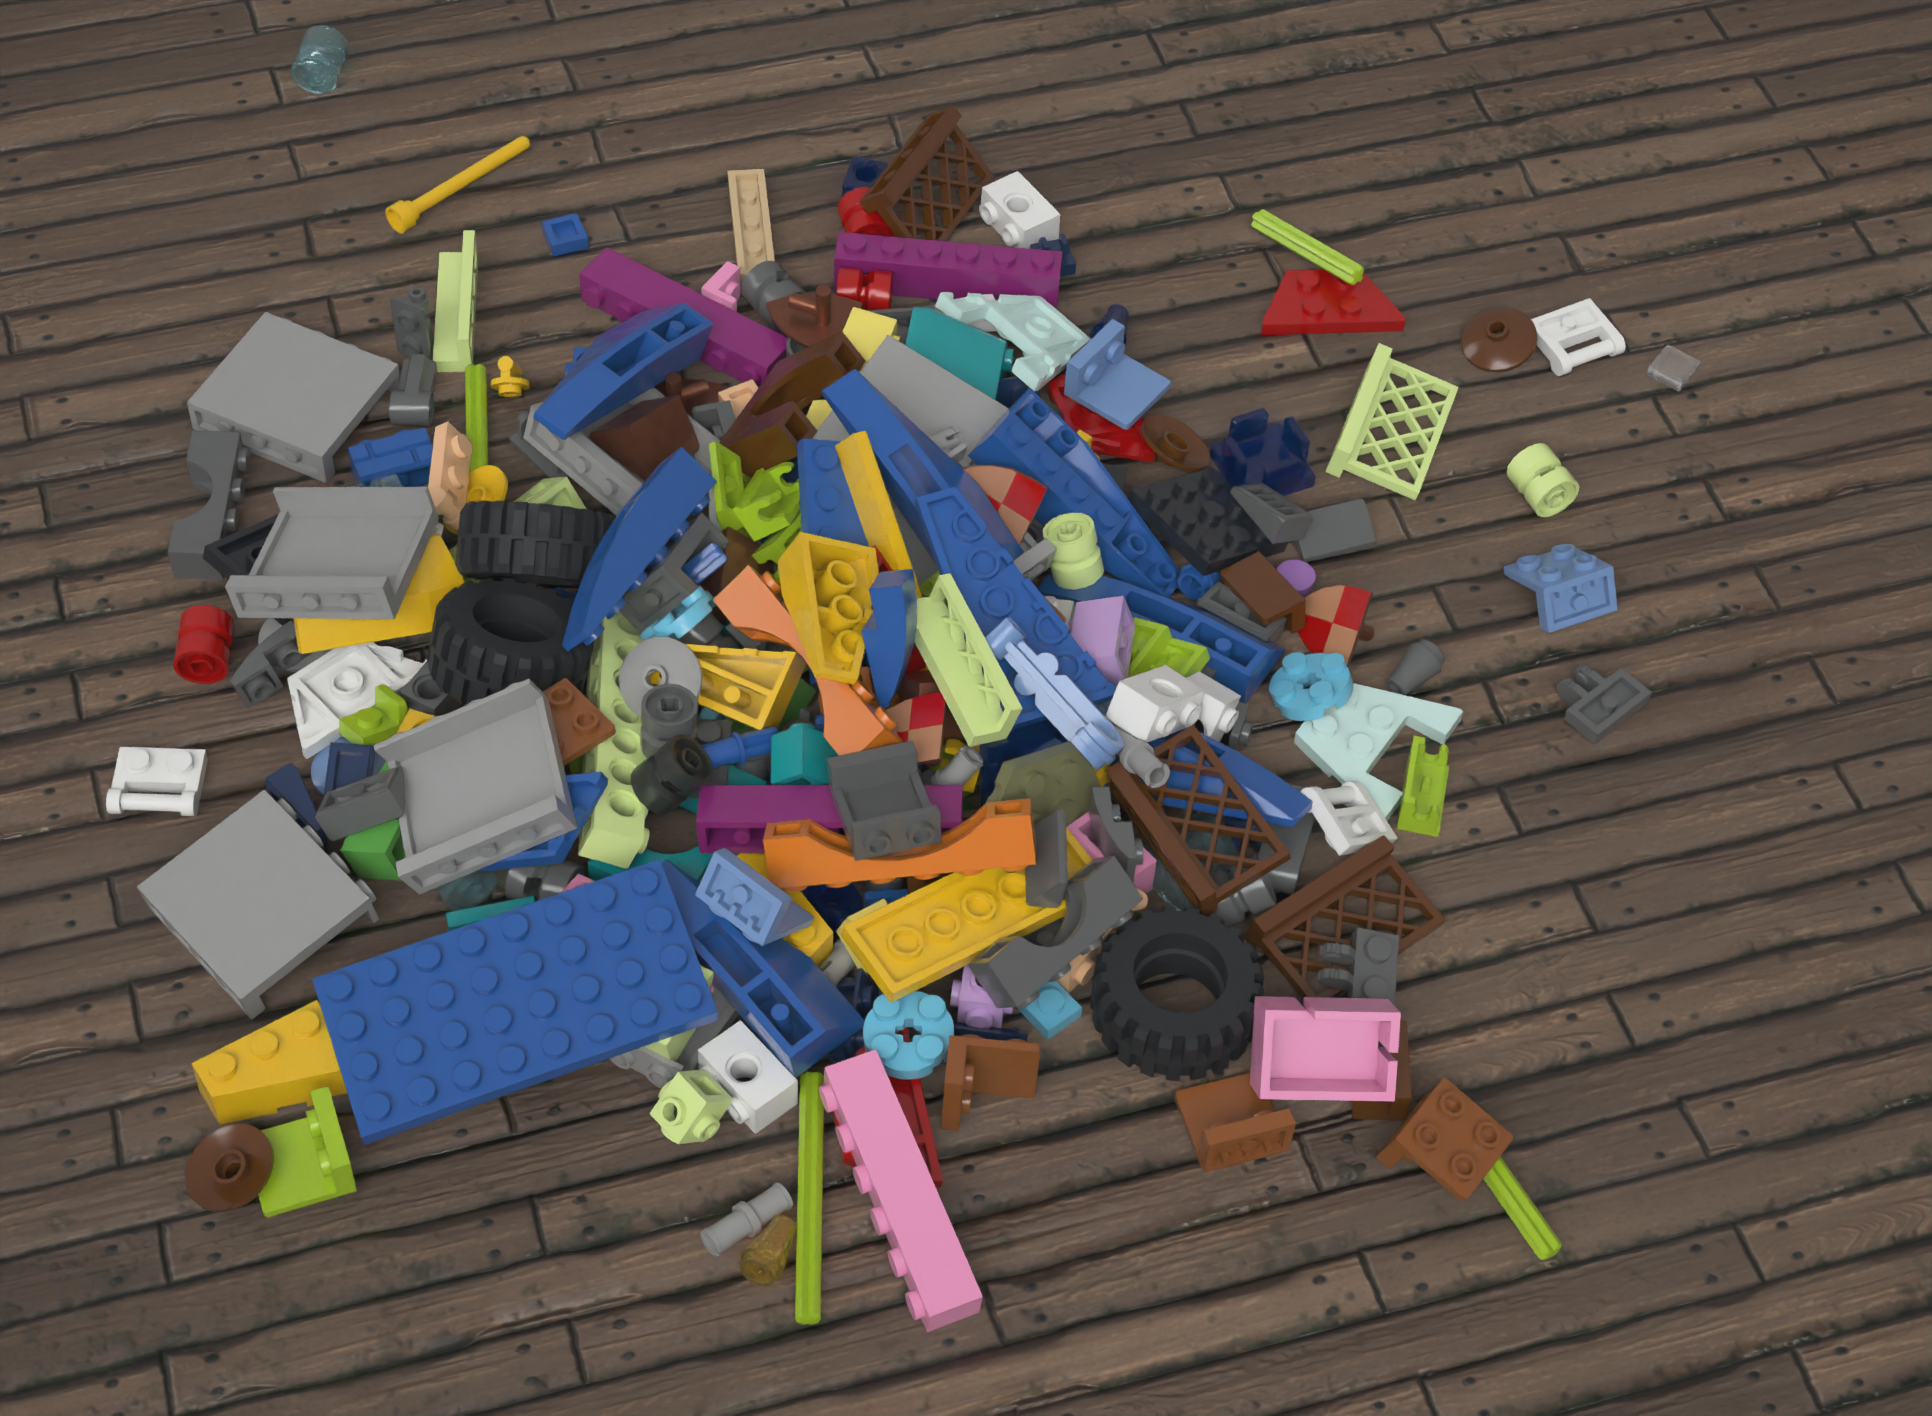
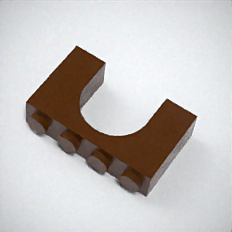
(773, 418)

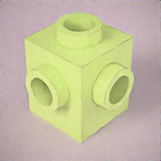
(691, 1107)

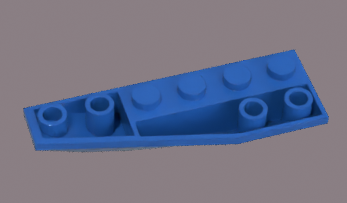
(624, 365)
(1050, 451)
(908, 457)
(635, 540)
(1235, 654)
(1270, 794)
(769, 985)

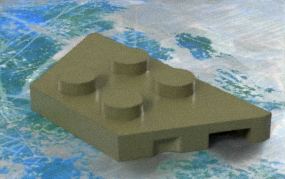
(1051, 778)

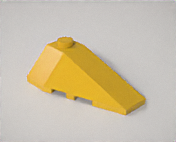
(430, 583)
(829, 601)

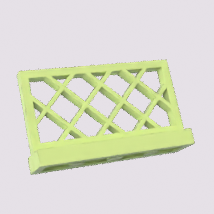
(1361, 419)

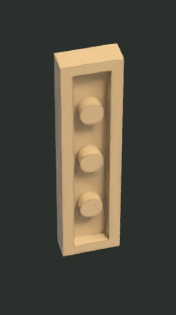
(750, 219)

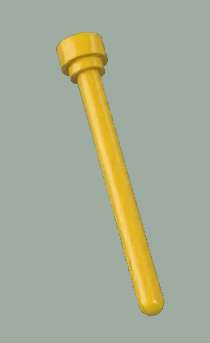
(404, 214)

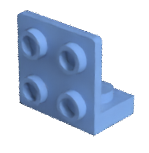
(1111, 381)
(1567, 585)
(749, 900)

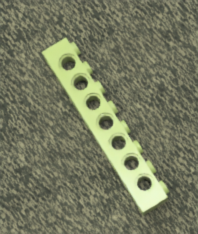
(617, 822)

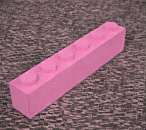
(901, 1192)

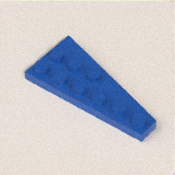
(999, 590)

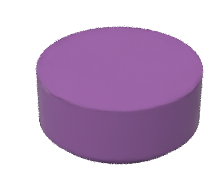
(1299, 575)

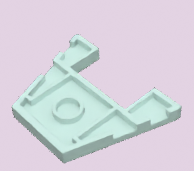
(1031, 324)
(1358, 734)

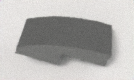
(258, 673)
(1111, 834)

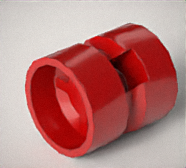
(855, 217)
(871, 289)
(204, 644)

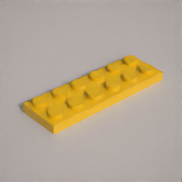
(948, 925)

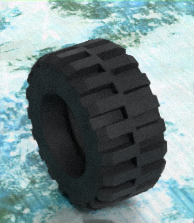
(528, 542)
(500, 636)
(1165, 1039)

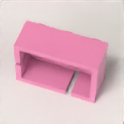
(1324, 1049)

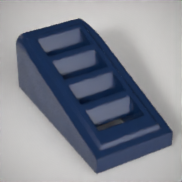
(288, 784)

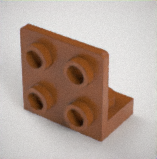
(576, 721)
(986, 1068)
(1232, 1123)
(1448, 1140)

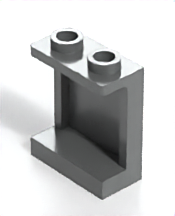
(666, 581)
(883, 801)

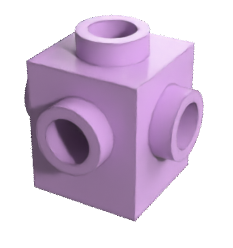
(974, 1004)

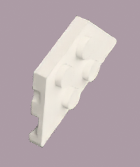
(341, 686)

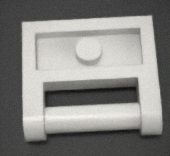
(1573, 326)
(157, 771)
(1351, 827)

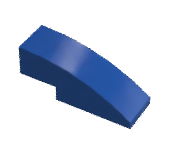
(891, 631)

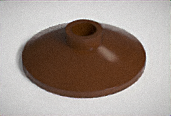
(1502, 350)
(1175, 443)
(217, 1159)

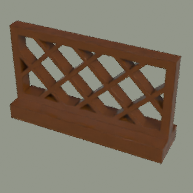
(913, 164)
(1171, 847)
(1331, 889)

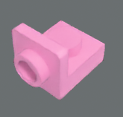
(724, 286)

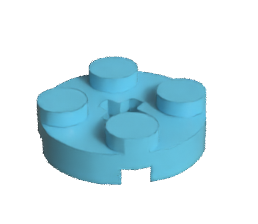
(684, 616)
(1328, 679)
(915, 1010)

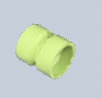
(1542, 480)
(1077, 555)

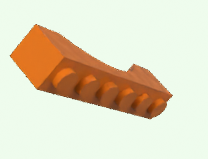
(850, 719)
(809, 854)

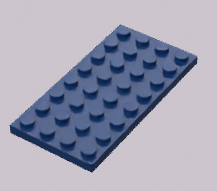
(513, 1001)

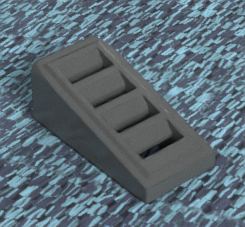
(1273, 513)

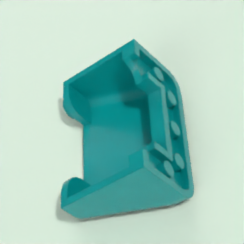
(960, 349)

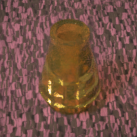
(768, 1253)

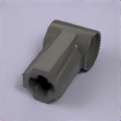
(414, 399)

